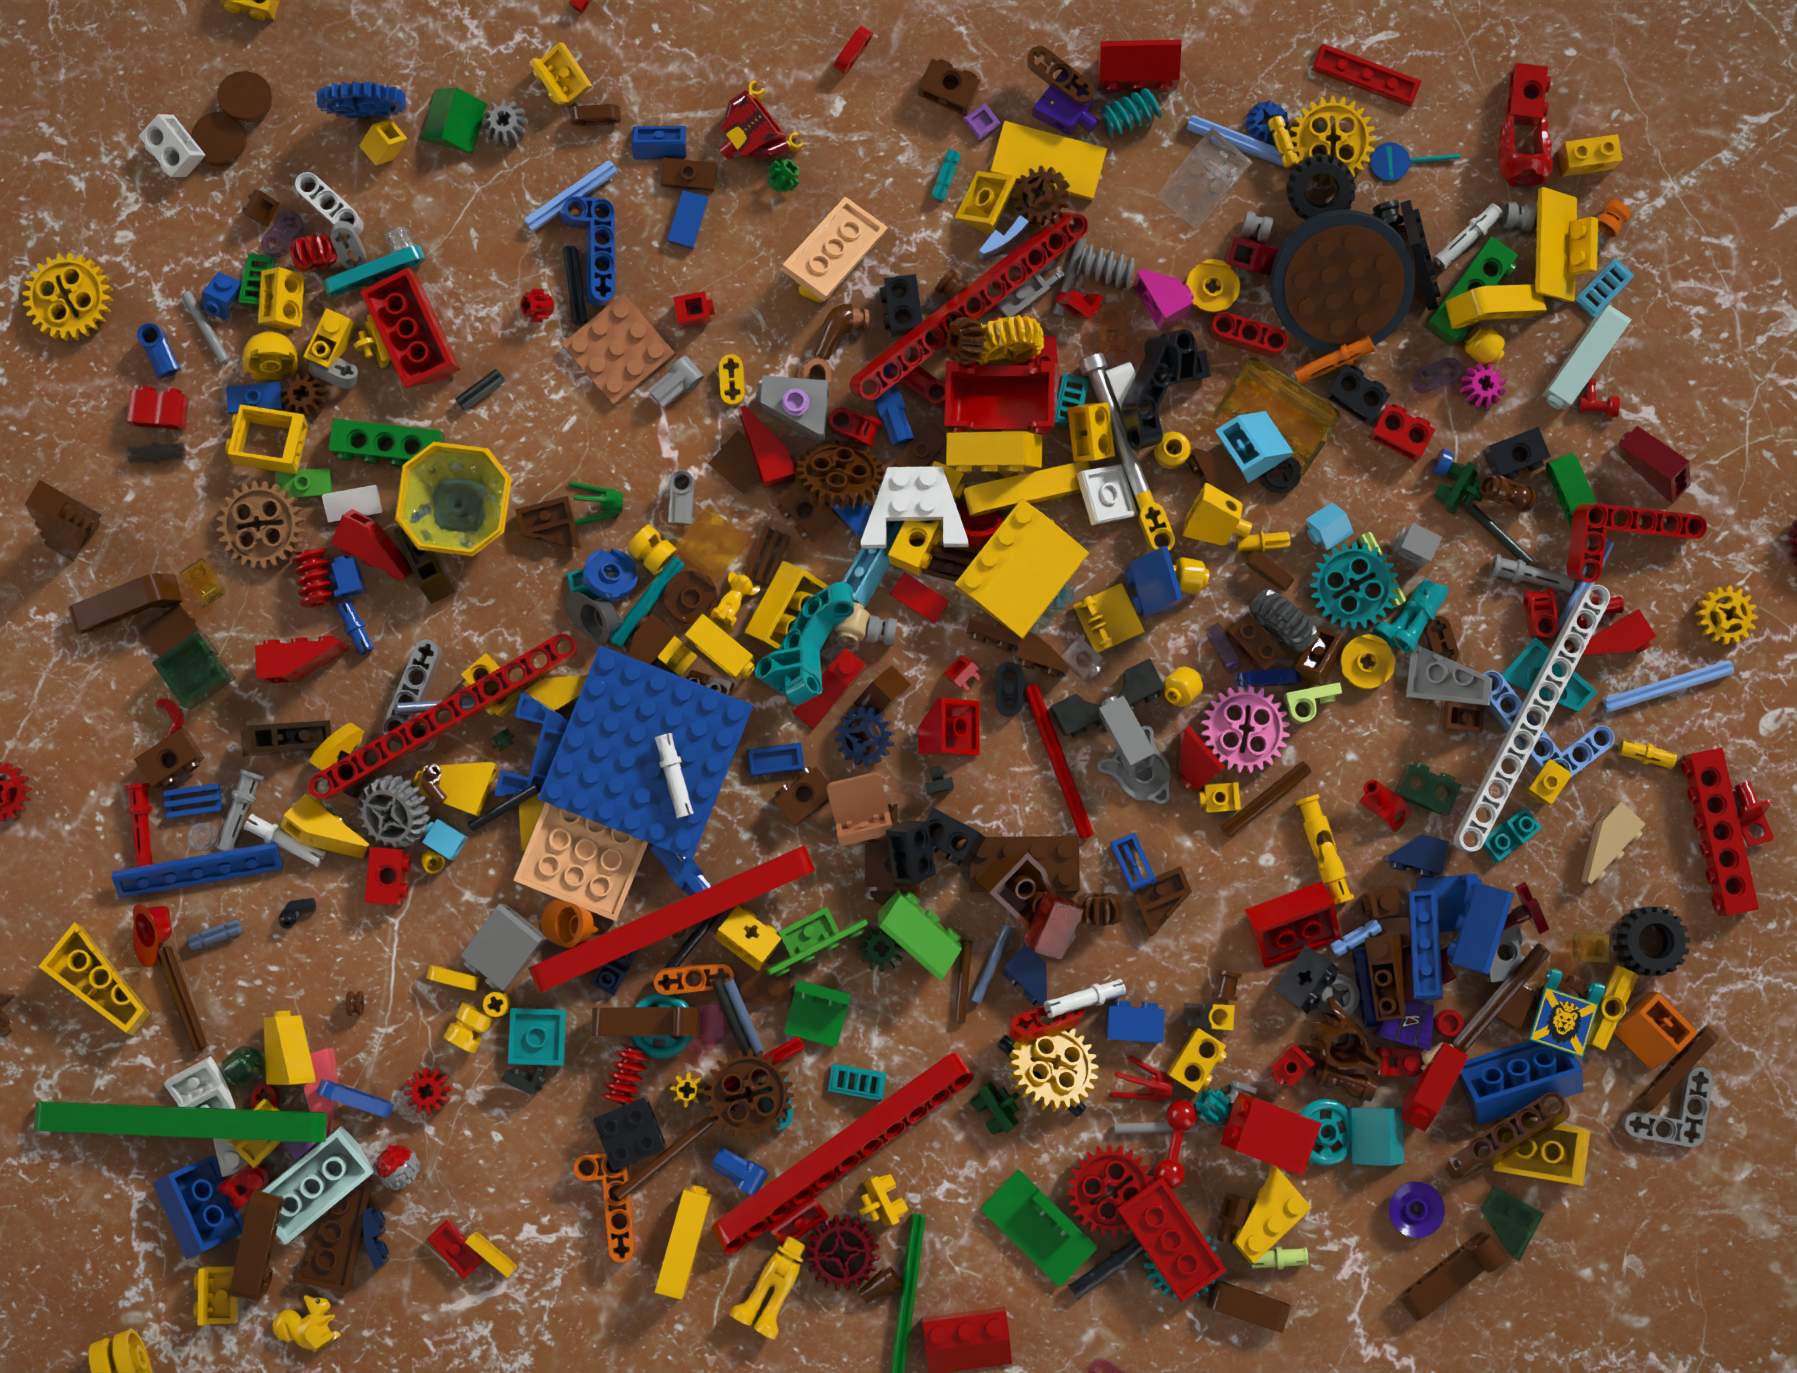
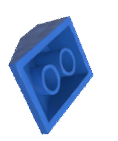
(1154, 583)

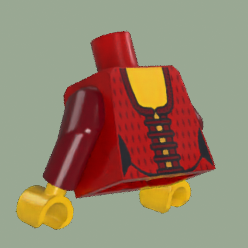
(753, 129)

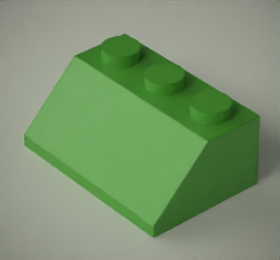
(920, 932)

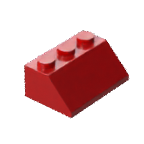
(1138, 65)
(1291, 922)
(967, 1340)

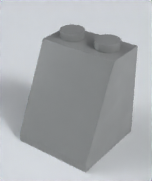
(811, 423)
(503, 947)

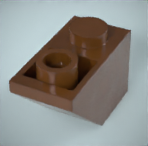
(1216, 470)

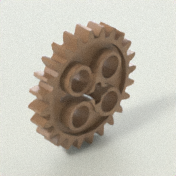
(258, 500)

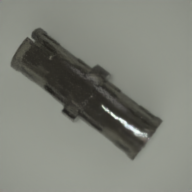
(156, 453)

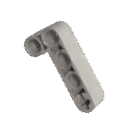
(417, 692)

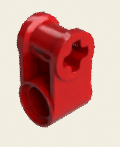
(856, 426)
(1541, 608)

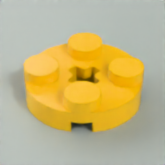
(1225, 279)
(1380, 654)

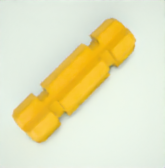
(1283, 141)

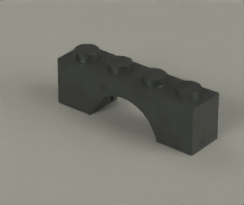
(1076, 713)

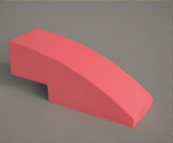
(324, 1068)

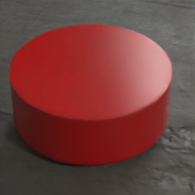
(1448, 1023)

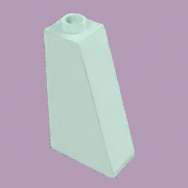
(1586, 357)

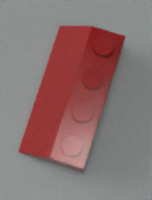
(410, 329)

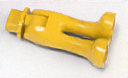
(779, 1273)

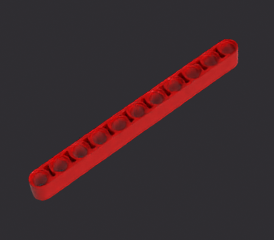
(958, 305)
(430, 717)
(671, 919)
(842, 1153)

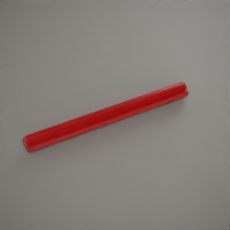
(1058, 761)

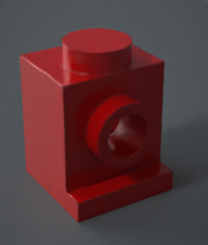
(686, 303)
(1290, 1054)

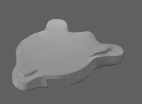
(1146, 785)

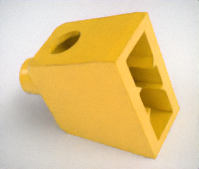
(1215, 517)

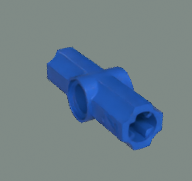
(892, 412)
(682, 871)

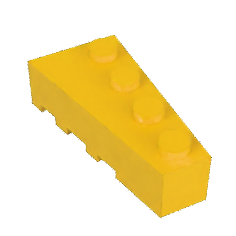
(92, 977)

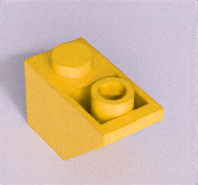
(330, 339)

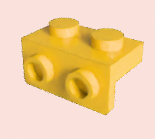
(561, 75)
(214, 1301)

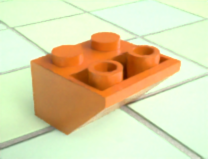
(1654, 1031)

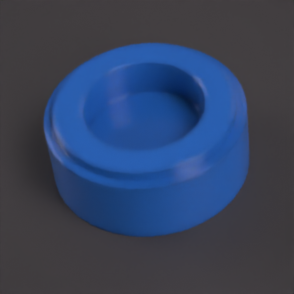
(1442, 462)

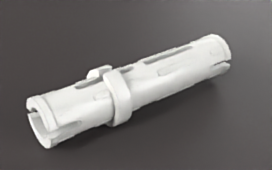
(1476, 228)
(671, 764)
(273, 833)
(1096, 995)

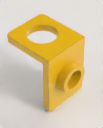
(1548, 783)

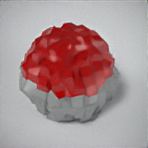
(397, 1166)

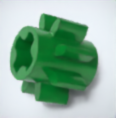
(783, 175)

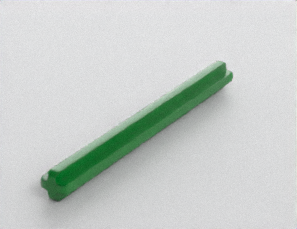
(907, 1293)

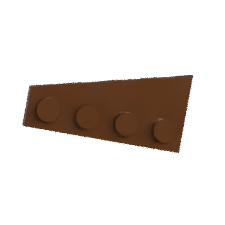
(336, 1246)

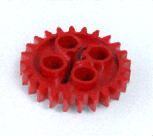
(1097, 1168)

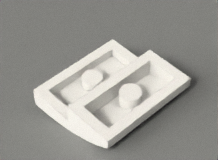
(200, 1087)

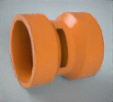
(1614, 215)

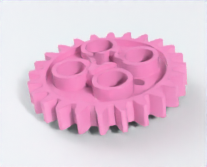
(1269, 734)

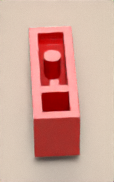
(769, 453)
(1621, 637)
(835, 683)
(1432, 1087)

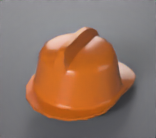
(567, 923)

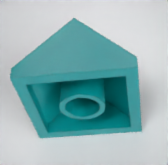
(1376, 1136)

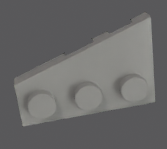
(1445, 680)

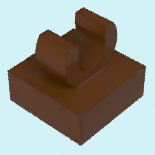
(260, 207)

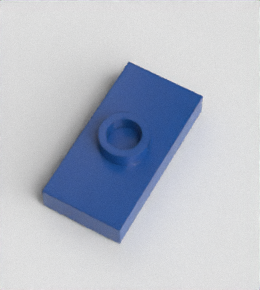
(256, 395)

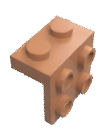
(859, 809)

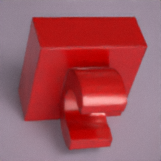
(961, 671)

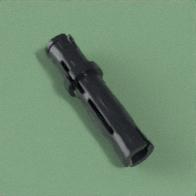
(1106, 1268)

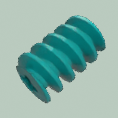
(1130, 111)

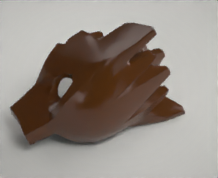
(1341, 1041)

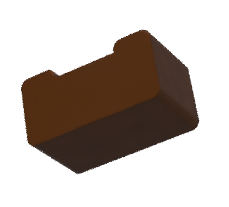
(1517, 1008)

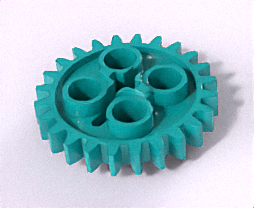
(1342, 563)

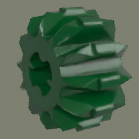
(875, 955)

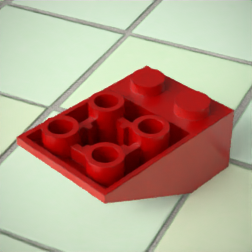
(295, 660)

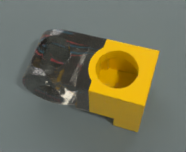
(1209, 1016)

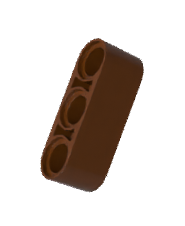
(1248, 1306)

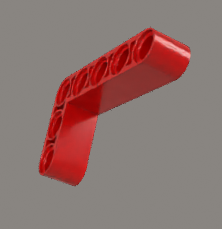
(1627, 522)

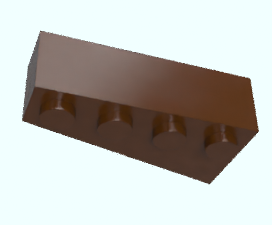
(62, 519)

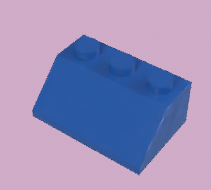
(1480, 928)
(196, 1208)

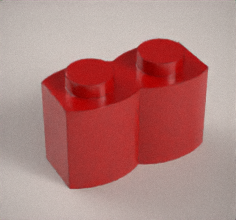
(157, 409)

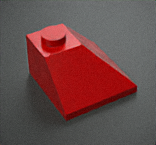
(950, 729)
(1195, 761)

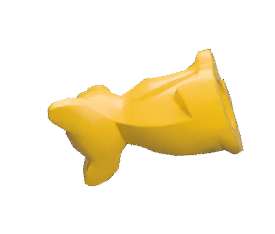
(730, 604)

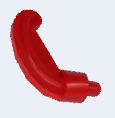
(174, 713)

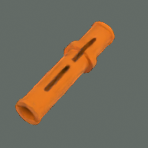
(1339, 358)

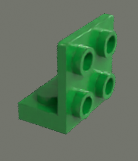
(817, 1013)

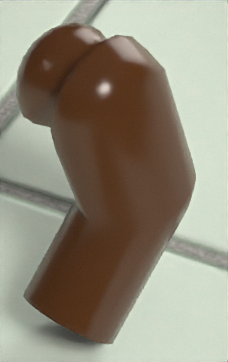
(430, 783)

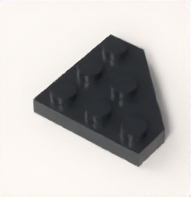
(1420, 254)

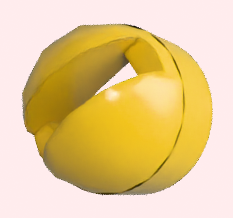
(436, 866)

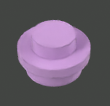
(795, 402)

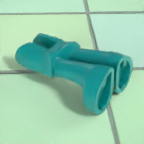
(1424, 605)

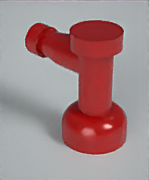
(1589, 402)

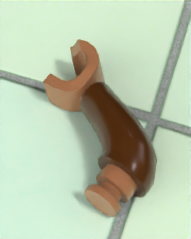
(836, 324)

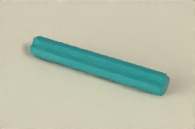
(646, 602)

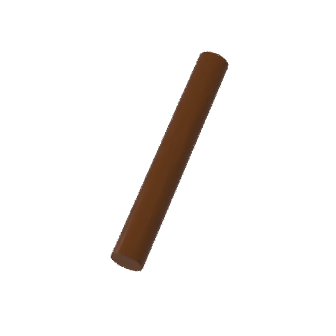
(963, 981)

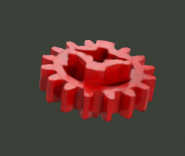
(10, 787)

